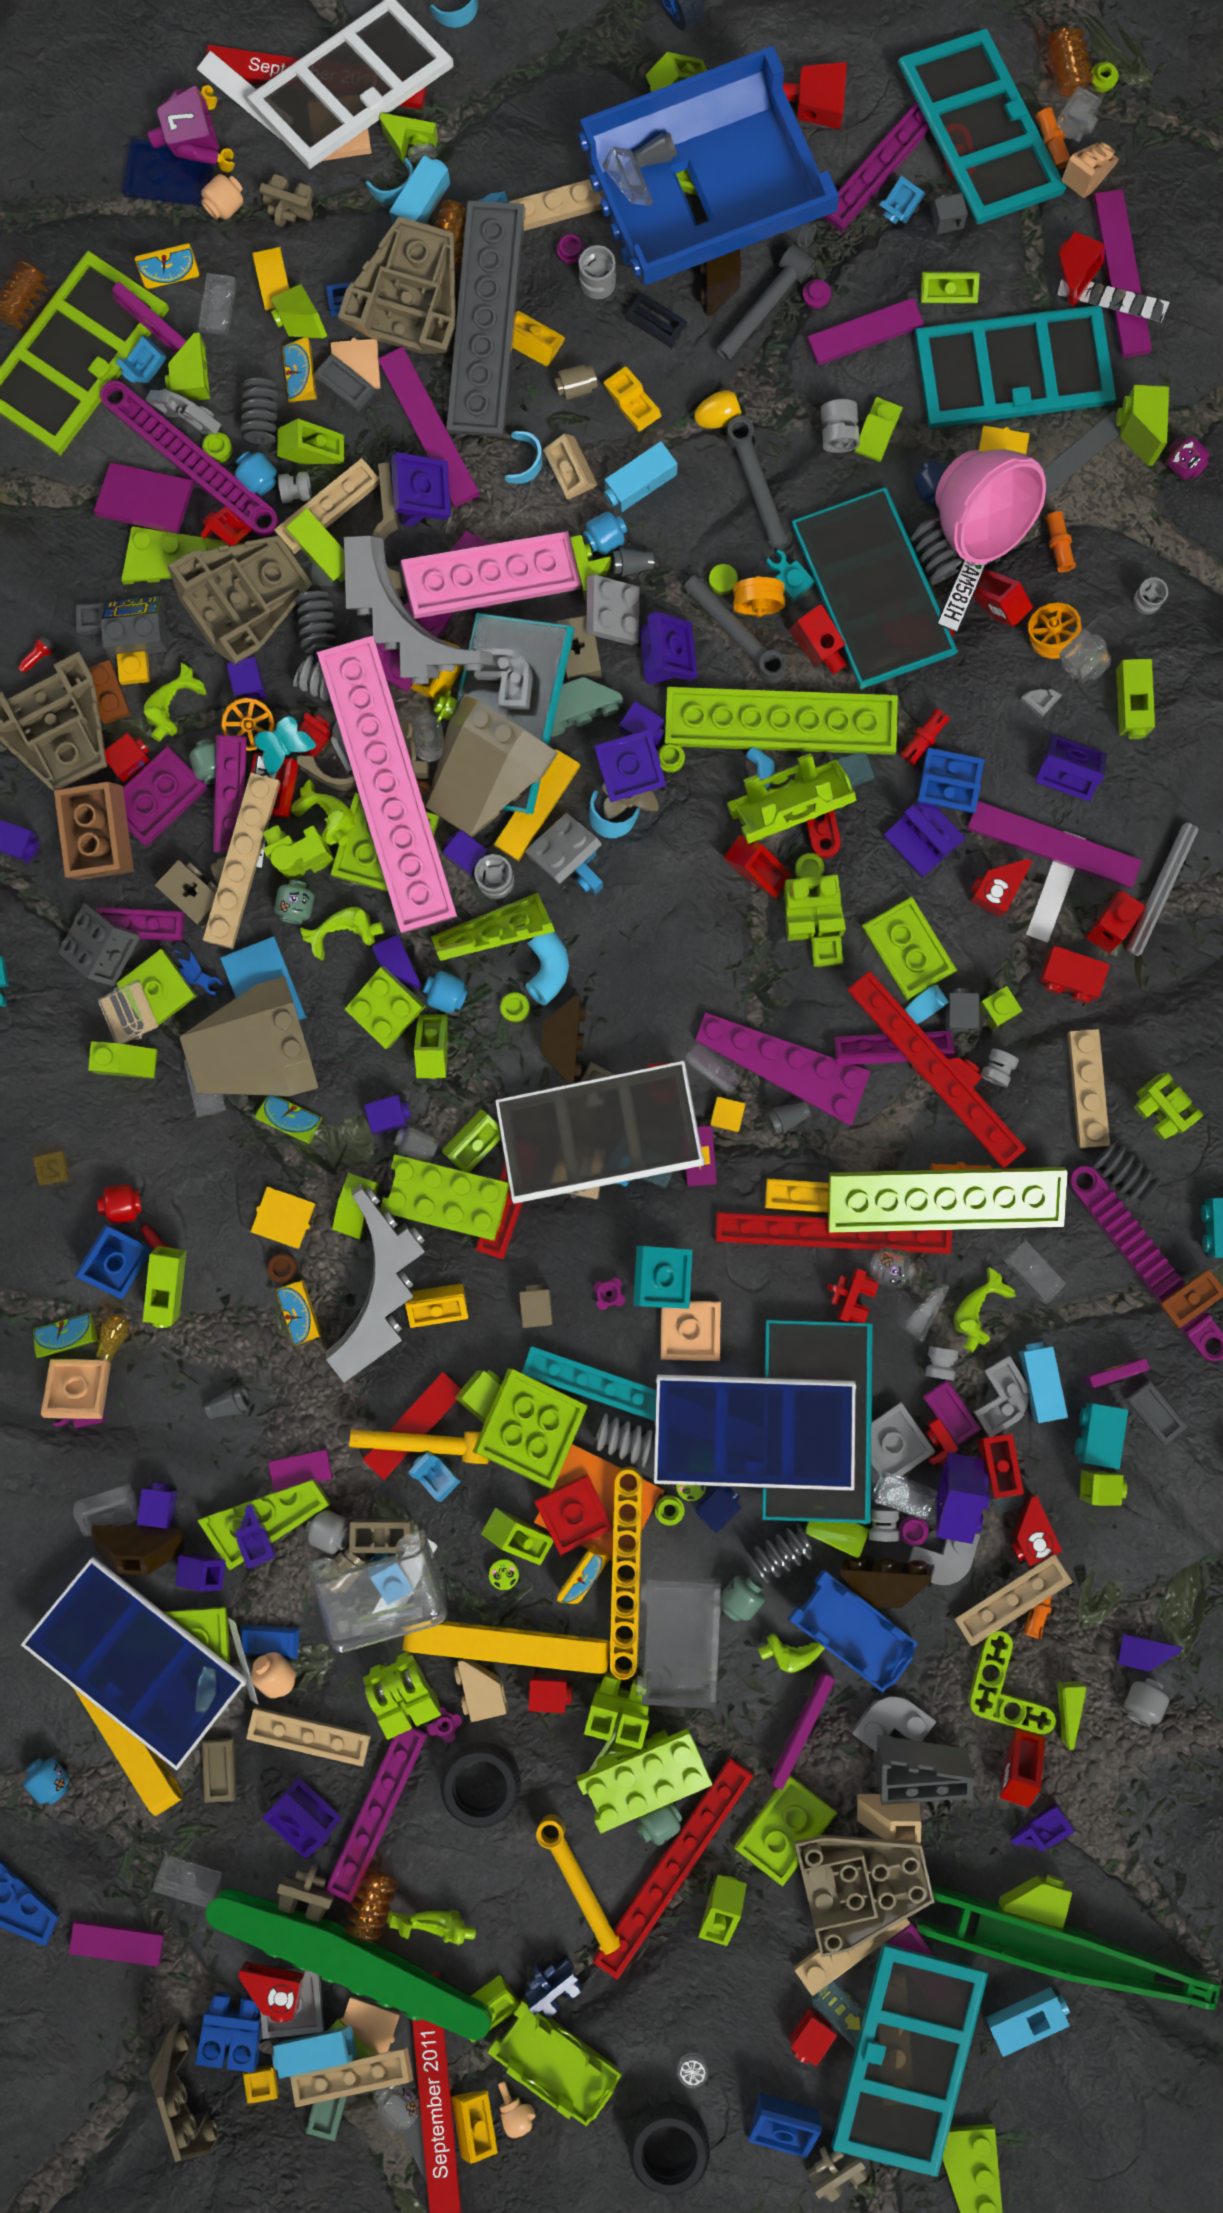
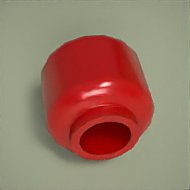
(119, 1203)

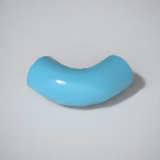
(553, 967)

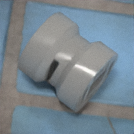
(295, 487)
(1153, 589)
(999, 1067)
(941, 1363)
(882, 1531)

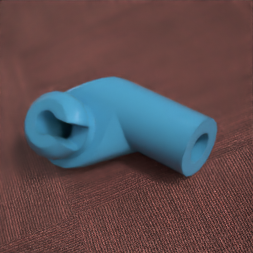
(764, 763)

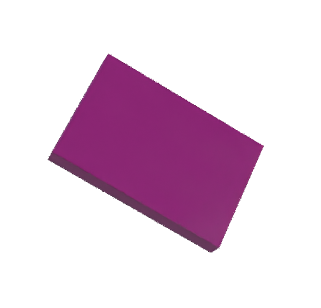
(144, 498)
(159, 795)

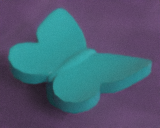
(281, 743)

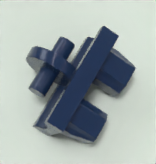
(549, 1985)

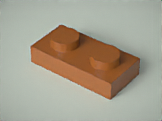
(109, 693)
(1192, 1298)

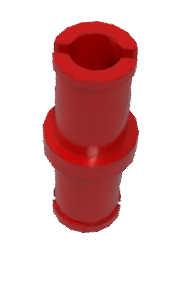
(924, 736)

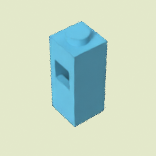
(422, 191)
(640, 477)
(1044, 1383)
(1028, 2021)
(314, 2051)

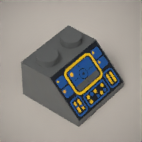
(134, 625)

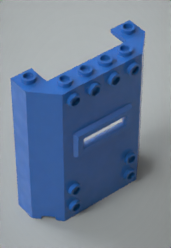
(740, 152)

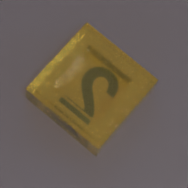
(51, 1168)

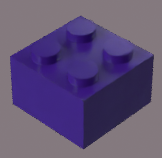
(961, 1498)

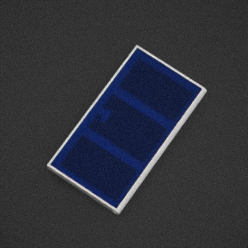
(755, 1432)
(132, 1662)

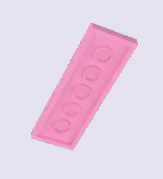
(490, 574)

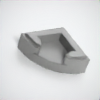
(1040, 700)

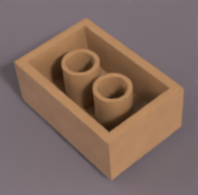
(93, 831)

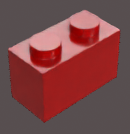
(1073, 974)
(1002, 1466)

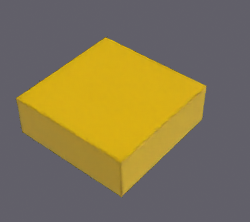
(727, 1114)
(261, 2084)

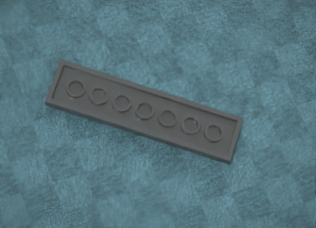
(486, 318)

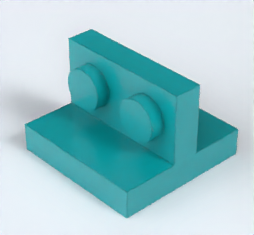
(662, 1277)

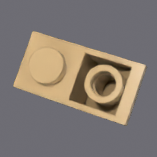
(482, 1690)
(890, 1821)

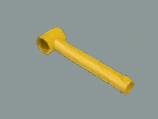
(419, 1443)
(578, 1884)

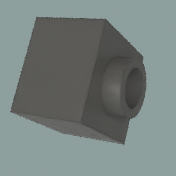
(949, 213)

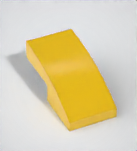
(270, 274)
(631, 399)

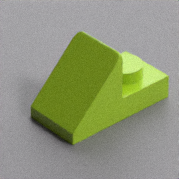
(404, 131)
(878, 429)
(585, 563)

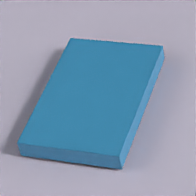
(257, 965)

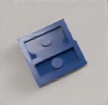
(950, 780)

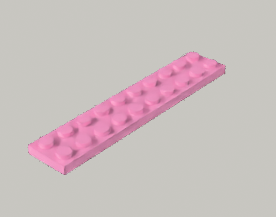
(387, 784)

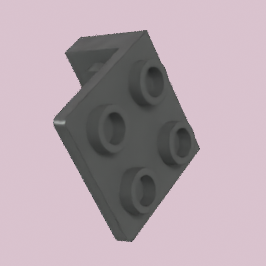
(98, 946)

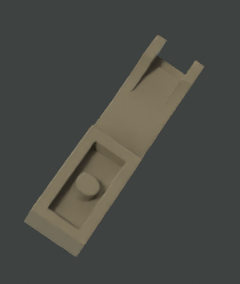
(389, 522)
(309, 766)

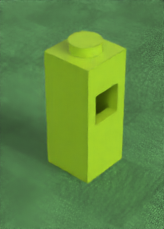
(318, 545)
(1135, 698)
(164, 1286)

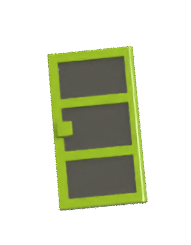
(70, 353)

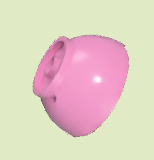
(989, 502)

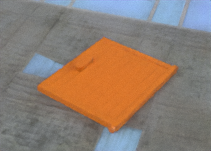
(603, 1479)

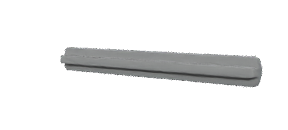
(1162, 889)

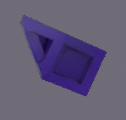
(394, 957)
(254, 1539)
(1145, 1653)
(1044, 1829)

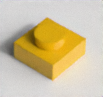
(133, 668)

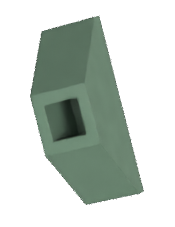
(582, 701)

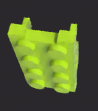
(801, 799)
(446, 1198)
(646, 1780)
(556, 2065)

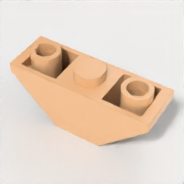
(1089, 168)

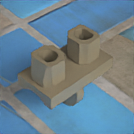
(285, 204)
(294, 1890)
(833, 2171)

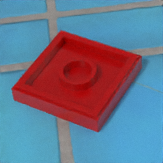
(573, 1514)

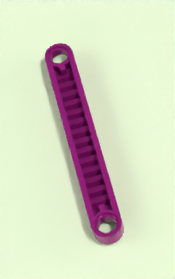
(188, 458)
(1141, 1254)

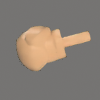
(515, 2116)

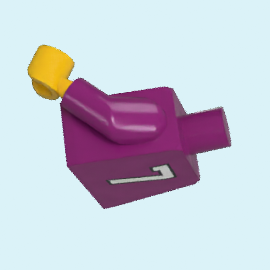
(189, 128)

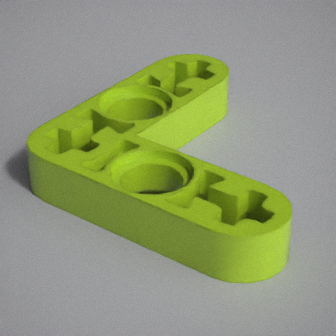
(999, 1700)

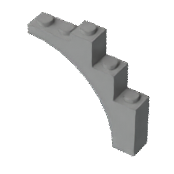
(373, 594)
(372, 1330)

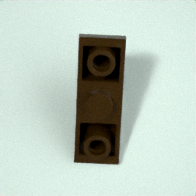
(722, 280)
(562, 1039)
(137, 1548)
(886, 1581)

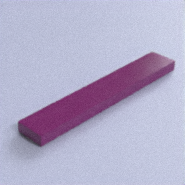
(879, 167)
(1121, 269)
(427, 423)
(1054, 845)
(375, 1813)

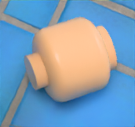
(222, 197)
(273, 1675)

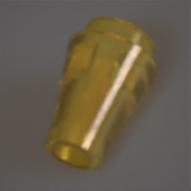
(112, 1335)

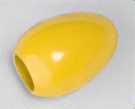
(717, 410)

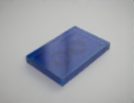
(163, 176)

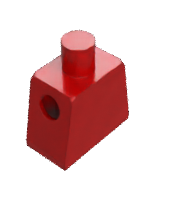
(819, 94)
(818, 628)
(1116, 920)

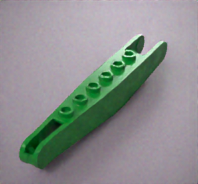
(1067, 1952)
(344, 1960)

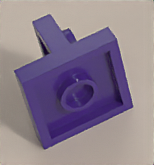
(420, 488)
(667, 649)
(629, 765)
(1072, 768)
(923, 837)
(302, 1818)

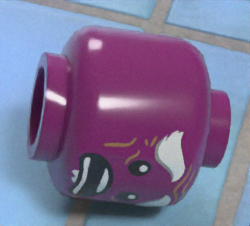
(1187, 457)

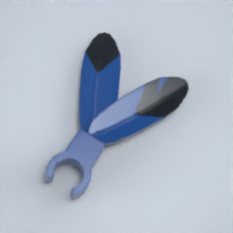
(192, 971)

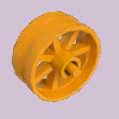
(758, 596)
(1056, 631)
(247, 723)

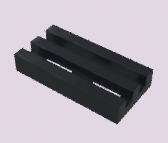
(649, 328)

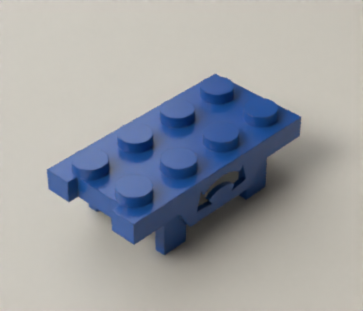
(854, 1632)

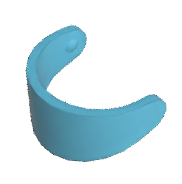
(456, 18)
(391, 196)
(536, 467)
(606, 828)
(926, 1004)

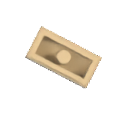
(569, 466)

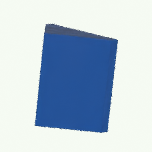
(113, 1261)
(784, 2125)

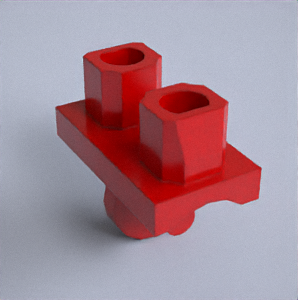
(849, 1308)

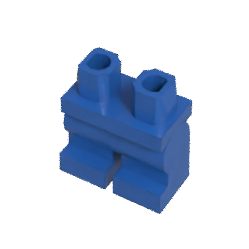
(232, 2029)

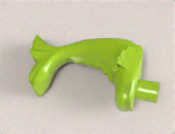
(157, 705)
(339, 815)
(350, 918)
(966, 1316)
(790, 1658)
(442, 1923)

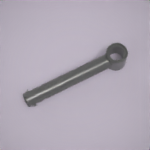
(794, 266)
(757, 481)
(739, 633)

